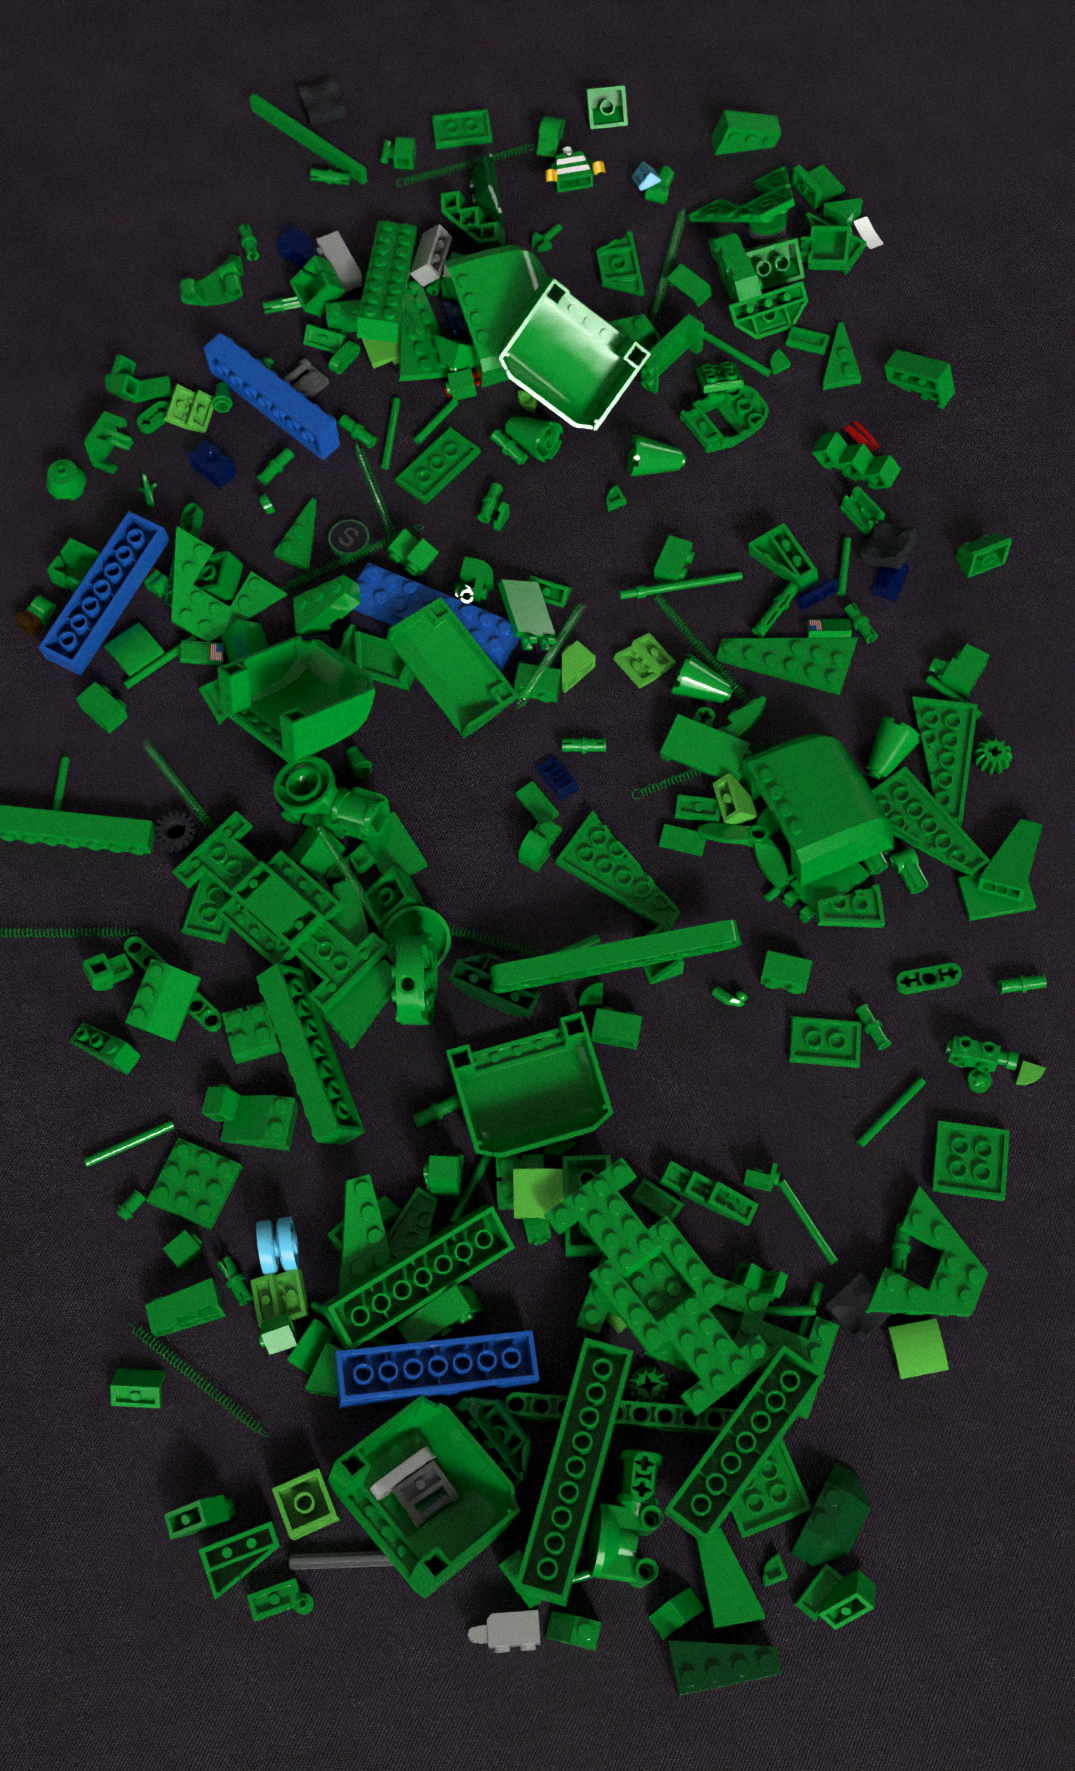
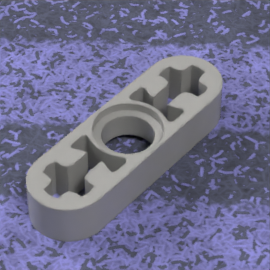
(402, 1472)

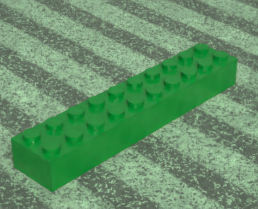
(574, 1472)

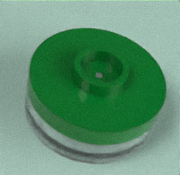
(769, 230)

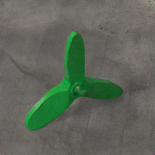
(764, 849)

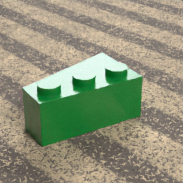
(744, 132)
(921, 374)
(324, 604)

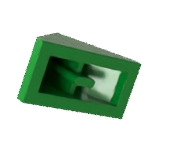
(842, 212)
(676, 1613)

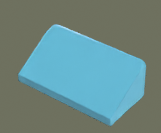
(645, 176)

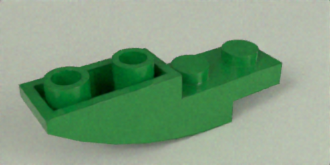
(743, 721)

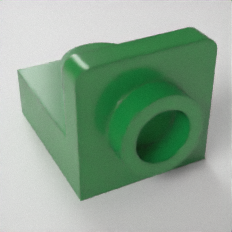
(759, 1179)

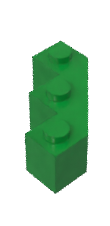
(471, 221)
(736, 266)
(855, 461)

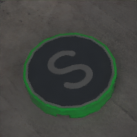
(348, 537)

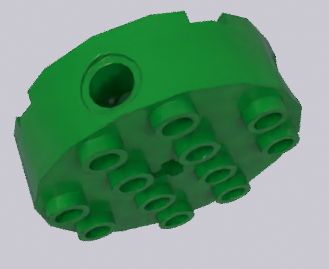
(415, 979)

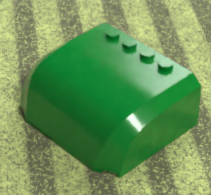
(491, 294)
(569, 356)
(296, 696)
(819, 804)
(531, 1089)
(455, 1532)

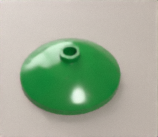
(418, 921)

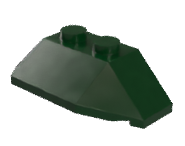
(486, 189)
(474, 979)
(497, 1433)
(833, 1519)

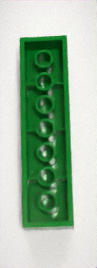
(387, 282)
(310, 1055)
(417, 1277)
(744, 1445)

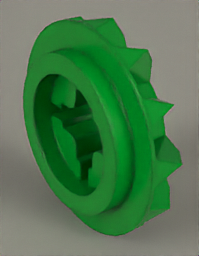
(655, 1376)

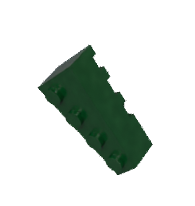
(719, 1665)

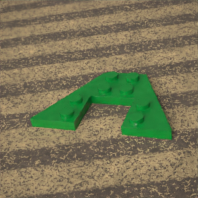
(775, 201)
(201, 612)
(955, 1280)

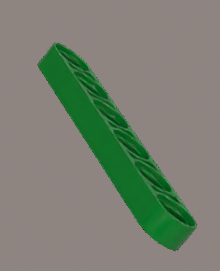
(186, 523)
(199, 1015)

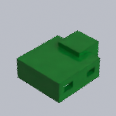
(827, 248)

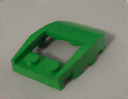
(740, 408)

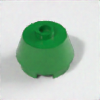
(65, 480)

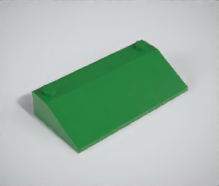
(451, 666)

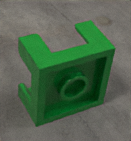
(104, 438)

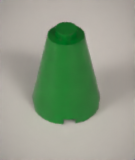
(535, 436)
(653, 457)
(700, 682)
(890, 747)

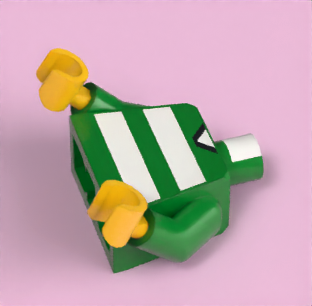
(573, 170)

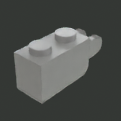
(508, 1631)

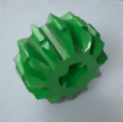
(997, 762)

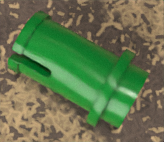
(130, 1205)

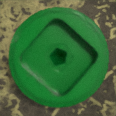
(979, 1081)

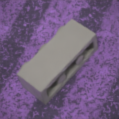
(334, 249)
(431, 255)

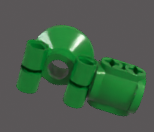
(311, 789)
(618, 1526)

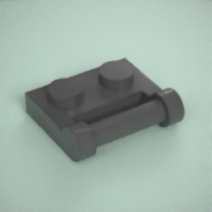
(310, 383)
(421, 1486)

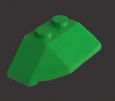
(770, 311)

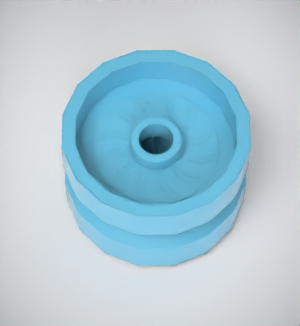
(276, 1245)

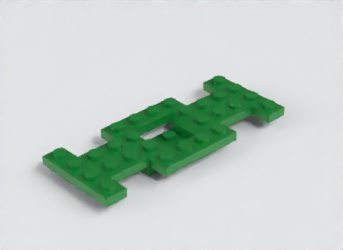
(287, 904)
(649, 1291)
(740, 1327)

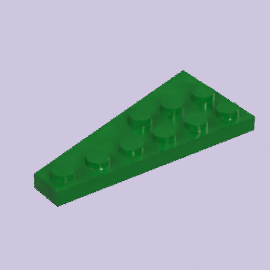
(805, 661)
(610, 868)

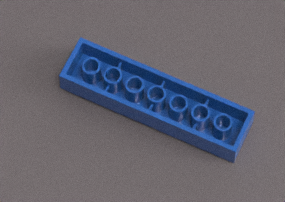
(272, 396)
(104, 593)
(394, 598)
(435, 1368)

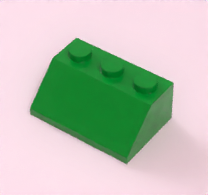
(163, 1000)

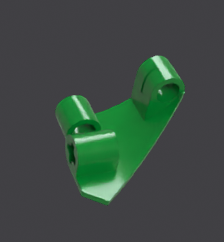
(218, 287)

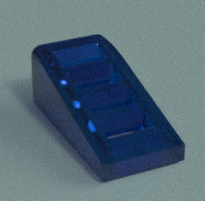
(560, 792)

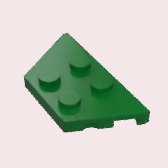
(620, 266)

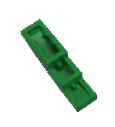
(708, 1193)

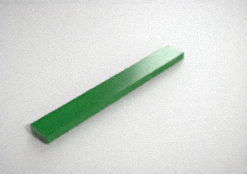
(308, 139)

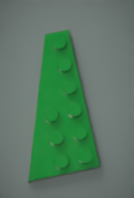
(418, 356)
(947, 744)
(926, 823)
(363, 1233)

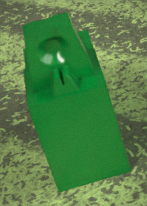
(962, 671)
(199, 1516)

